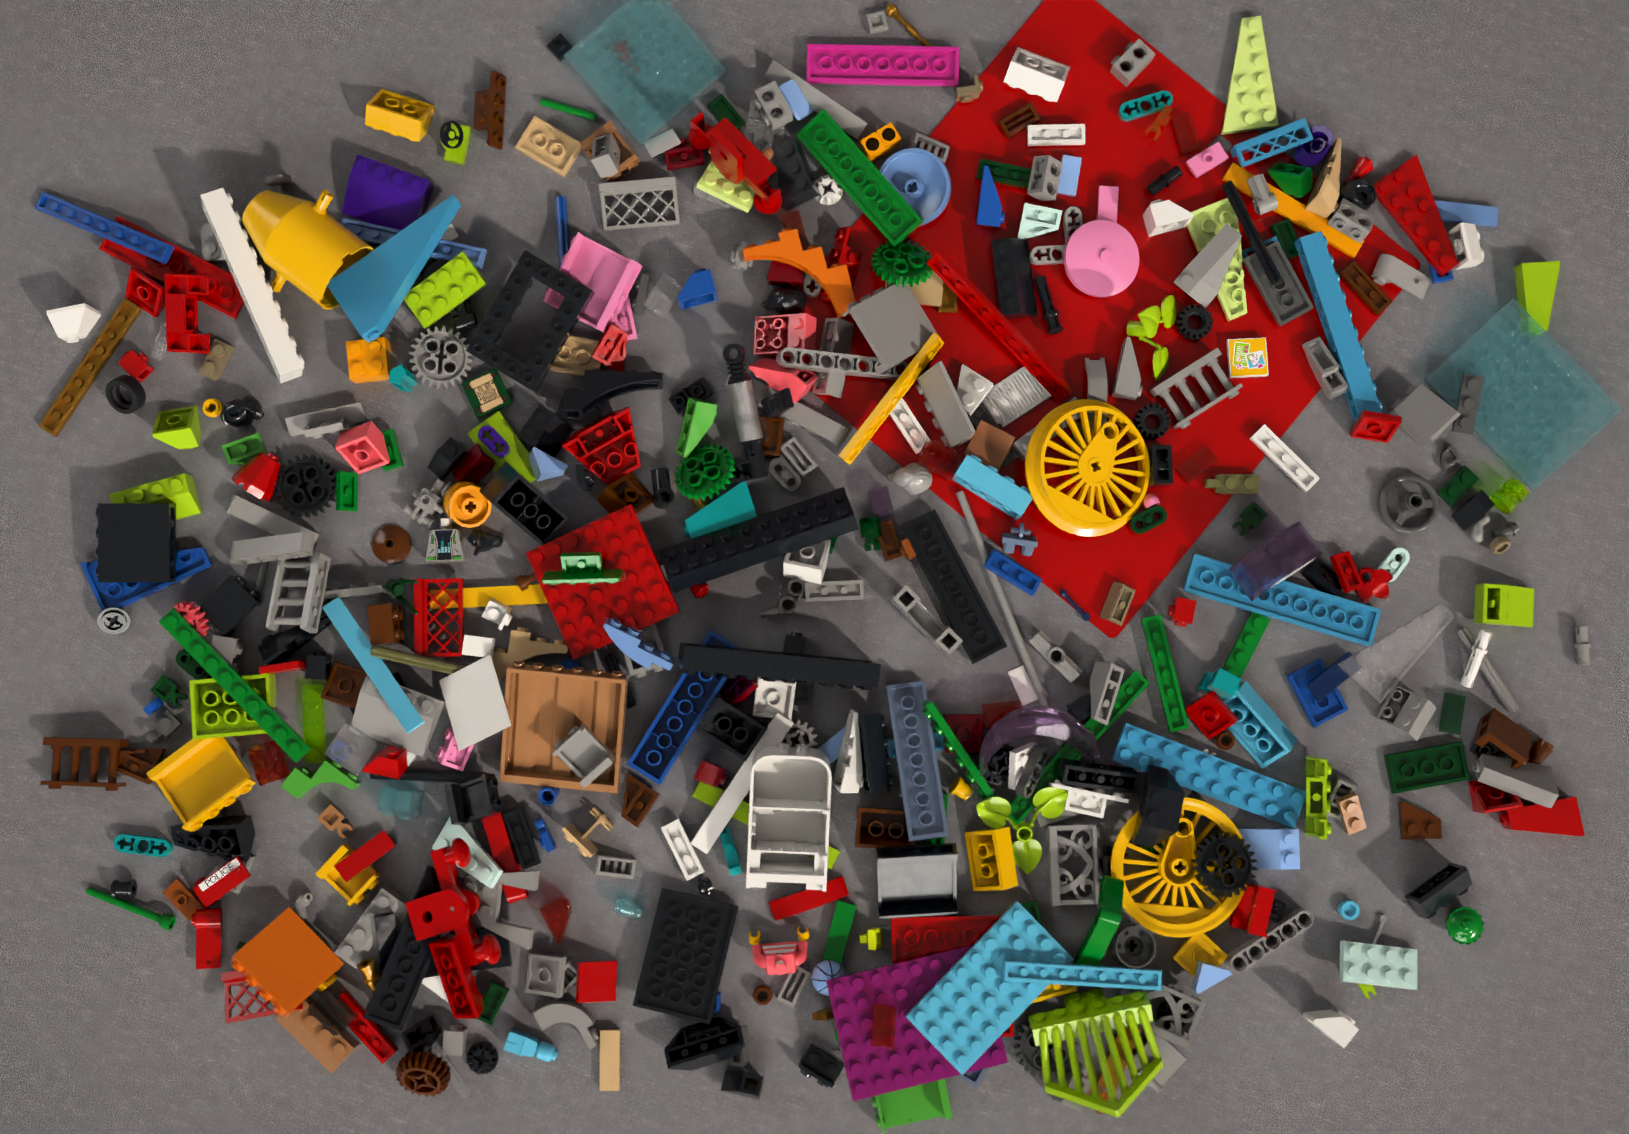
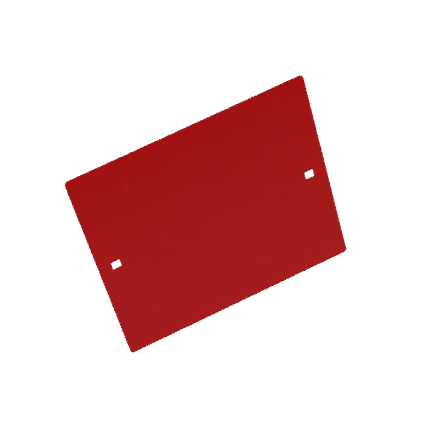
(1120, 156)

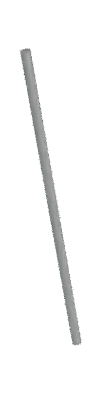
(1004, 604)

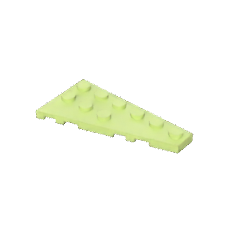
(1202, 228)

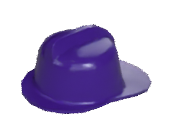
(1315, 150)

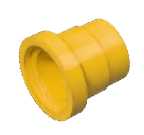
(961, 789)

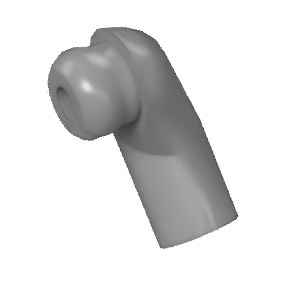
(1476, 528)
(302, 902)

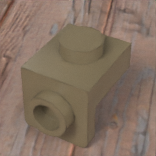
(968, 93)

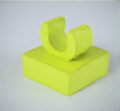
(873, 938)

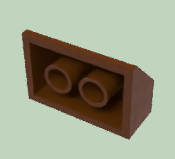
(881, 828)

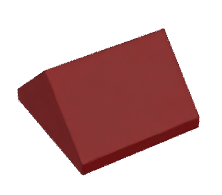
(145, 292)
(1490, 799)

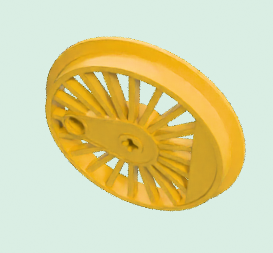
(1089, 467)
(1175, 919)

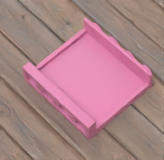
(602, 272)

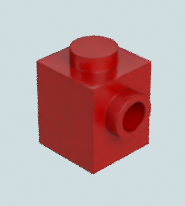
(136, 365)
(1182, 611)

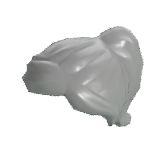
(912, 478)

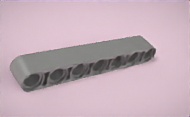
(834, 363)
(803, 416)

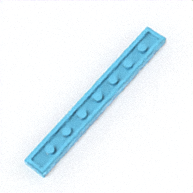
(373, 666)
(1082, 975)

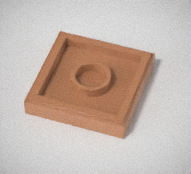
(990, 445)

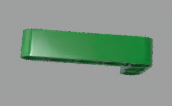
(1104, 923)

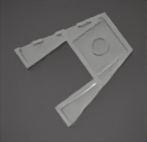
(490, 902)

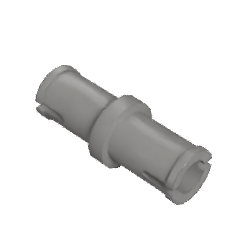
(1582, 645)

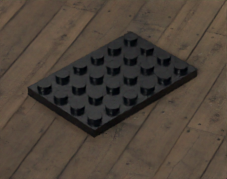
(685, 955)

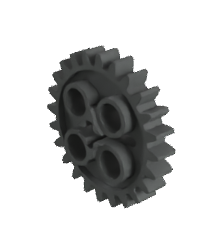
(1029, 1052)

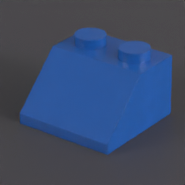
(698, 290)

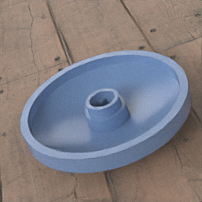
(920, 180)

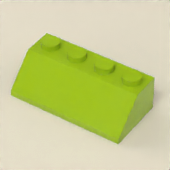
(171, 490)

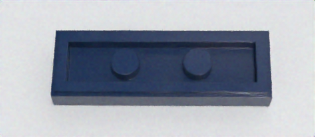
(1328, 679)

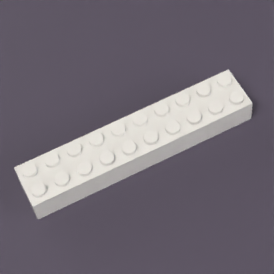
(251, 284)

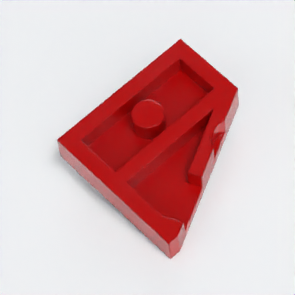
(611, 348)

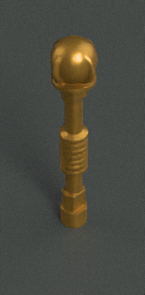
(892, 11)

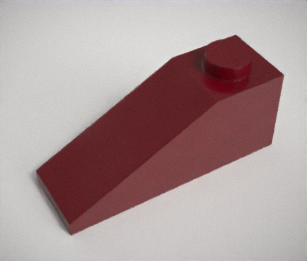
(710, 773)

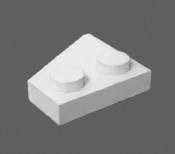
(972, 389)

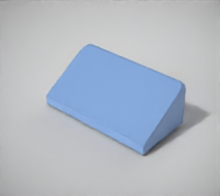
(796, 100)

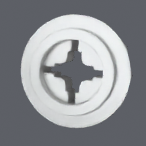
(831, 197)

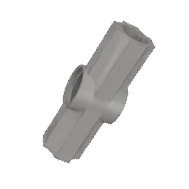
(1046, 646)

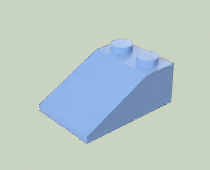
(1273, 847)

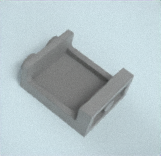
(584, 754)

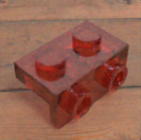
(939, 459)
(268, 762)

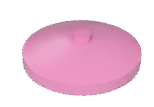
(1101, 258)

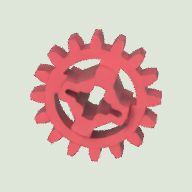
(193, 616)

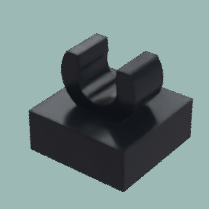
(559, 46)
(1277, 910)

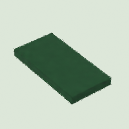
(1426, 767)

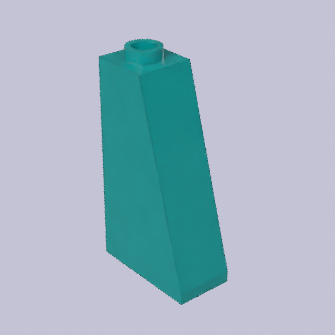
(723, 512)

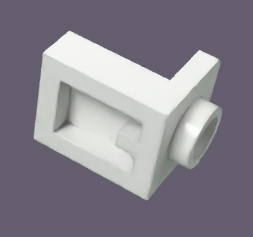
(497, 613)

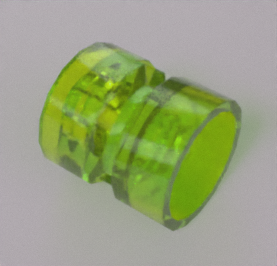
(1510, 494)

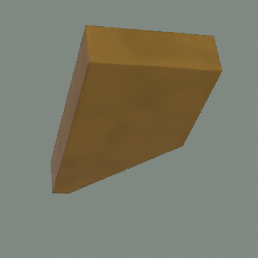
(823, 1014)

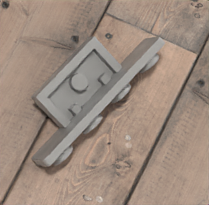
(324, 421)

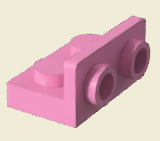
(449, 753)

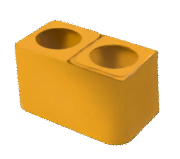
(882, 150)

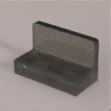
(332, 1012)

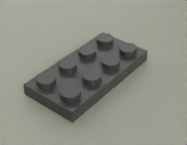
(1285, 299)

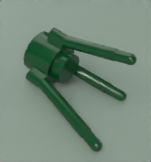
(396, 588)

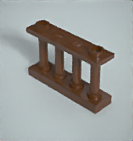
(76, 745)

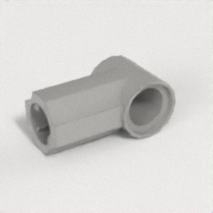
(1263, 199)

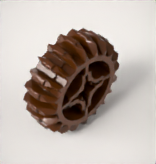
(423, 1073)

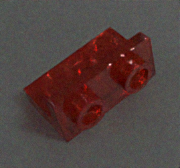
(995, 711)

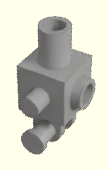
(428, 501)

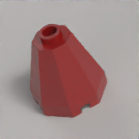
(259, 475)

